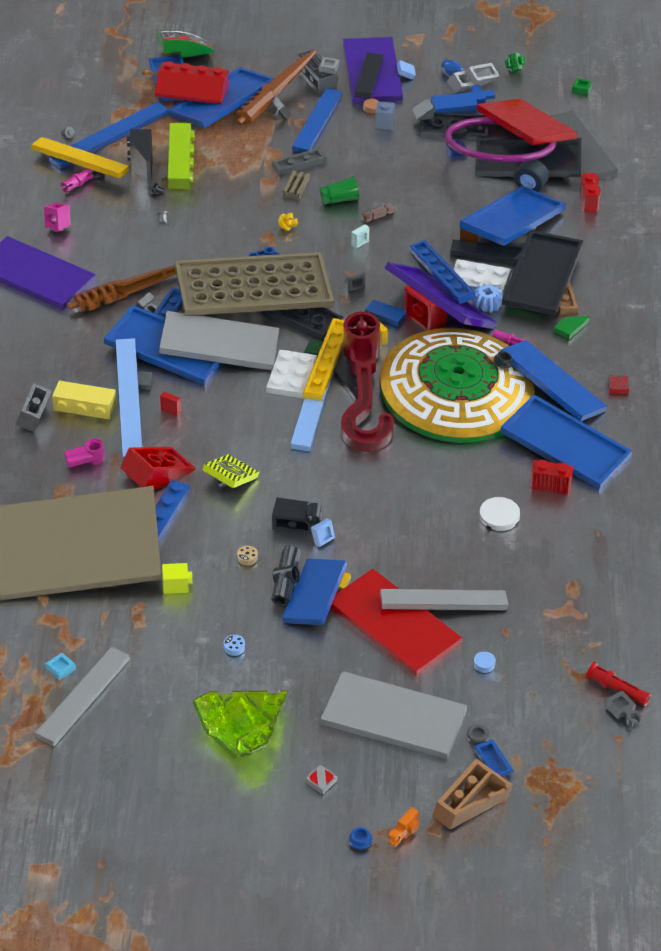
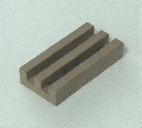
(298, 177)

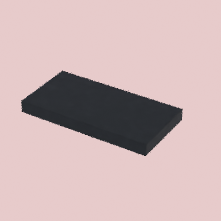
(441, 122)
(309, 321)

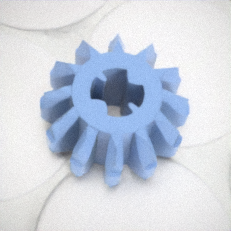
(487, 298)

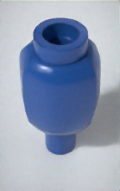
(451, 66)

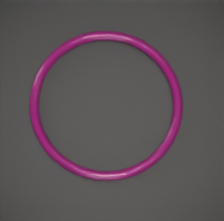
(490, 157)

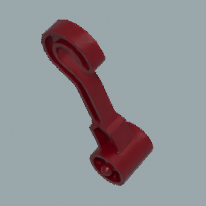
(362, 350)

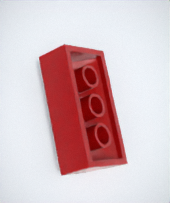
(192, 82)

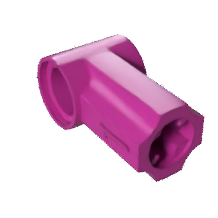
(92, 452)

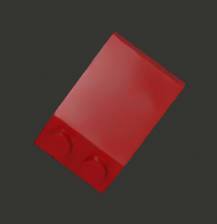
(155, 466)

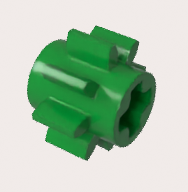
(515, 62)

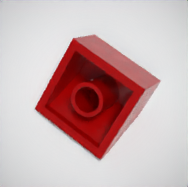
(423, 310)

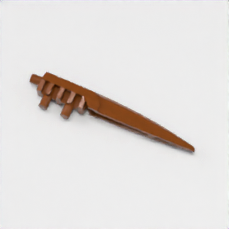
(262, 101)
(118, 289)

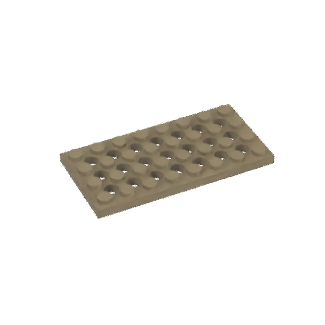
(258, 264)

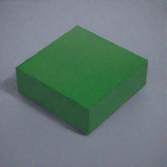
(582, 86)

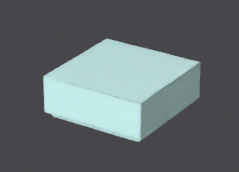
(360, 236)

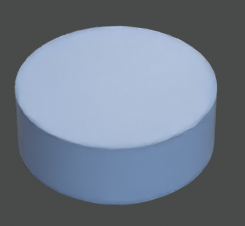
(484, 662)

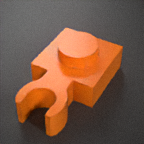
(406, 825)

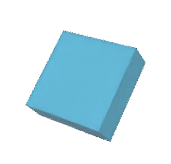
(60, 666)

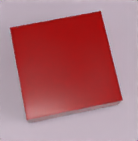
(170, 403)

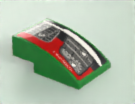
(182, 42)

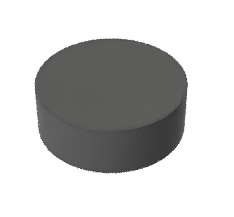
(477, 734)

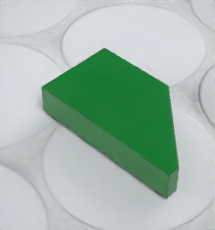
(570, 326)

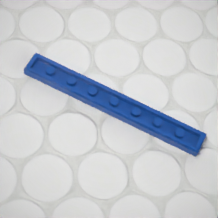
(116, 131)

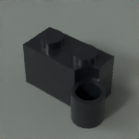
(295, 515)

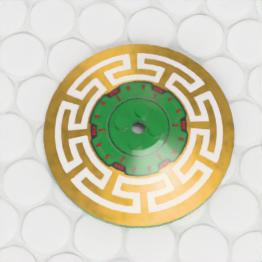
(448, 406)

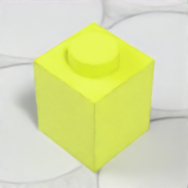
(176, 578)

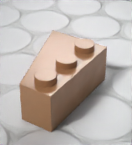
(471, 795)

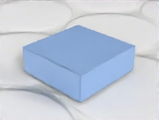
(406, 69)
(323, 532)

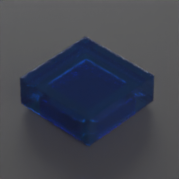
(452, 152)

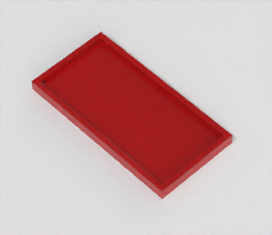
(526, 121)
(407, 635)

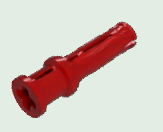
(609, 680)

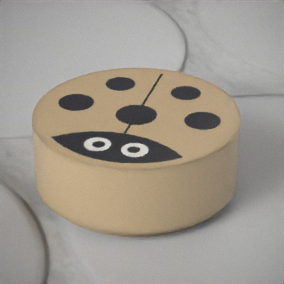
(247, 555)

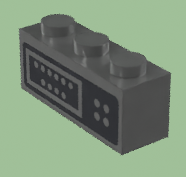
(317, 79)

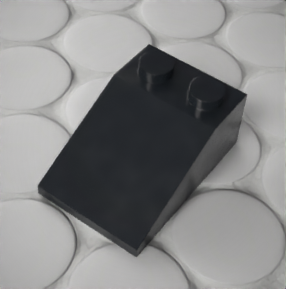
(141, 154)

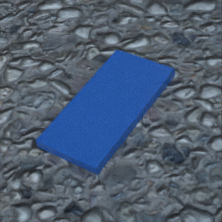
(242, 86)
(512, 215)
(148, 331)
(566, 440)

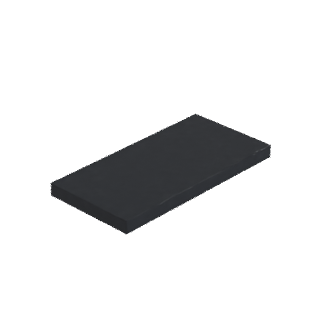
(561, 162)
(542, 272)

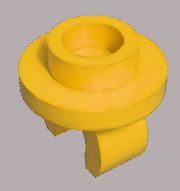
(285, 221)

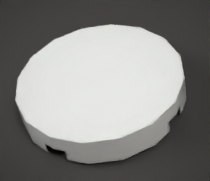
(499, 513)

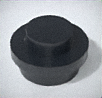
(503, 359)

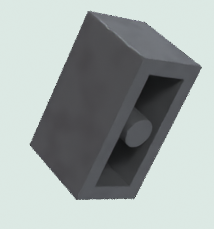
(33, 407)

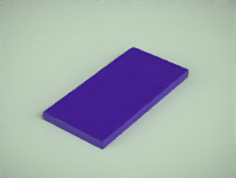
(388, 83)
(41, 273)
(434, 291)

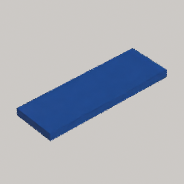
(554, 381)

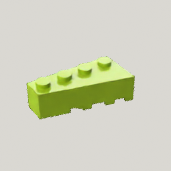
(180, 156)

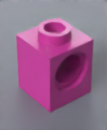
(57, 216)

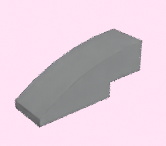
(473, 76)

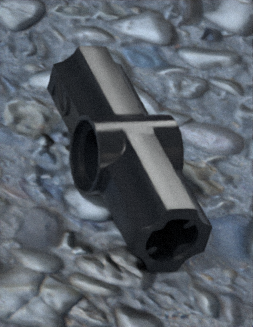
(286, 575)

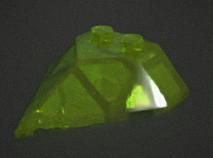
(240, 720)

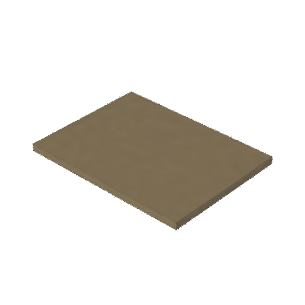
(78, 543)

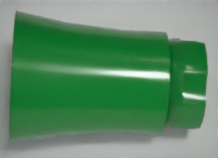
(340, 191)

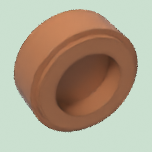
(370, 106)

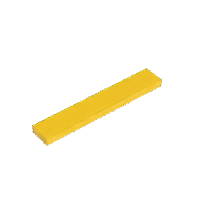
(80, 157)
(325, 361)

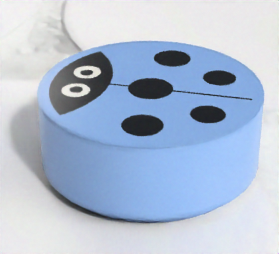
(234, 645)

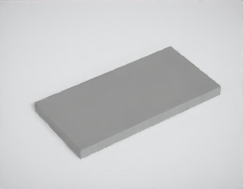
(219, 340)
(394, 715)

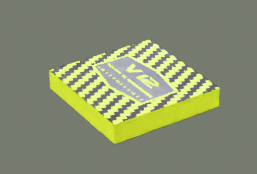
(230, 471)

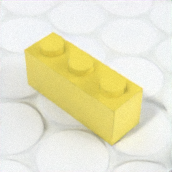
(84, 400)

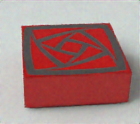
(618, 384)

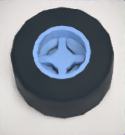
(531, 175)

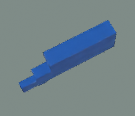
(461, 102)

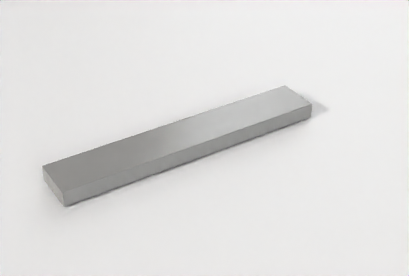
(443, 599)
(82, 696)

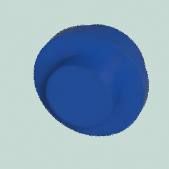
(360, 838)

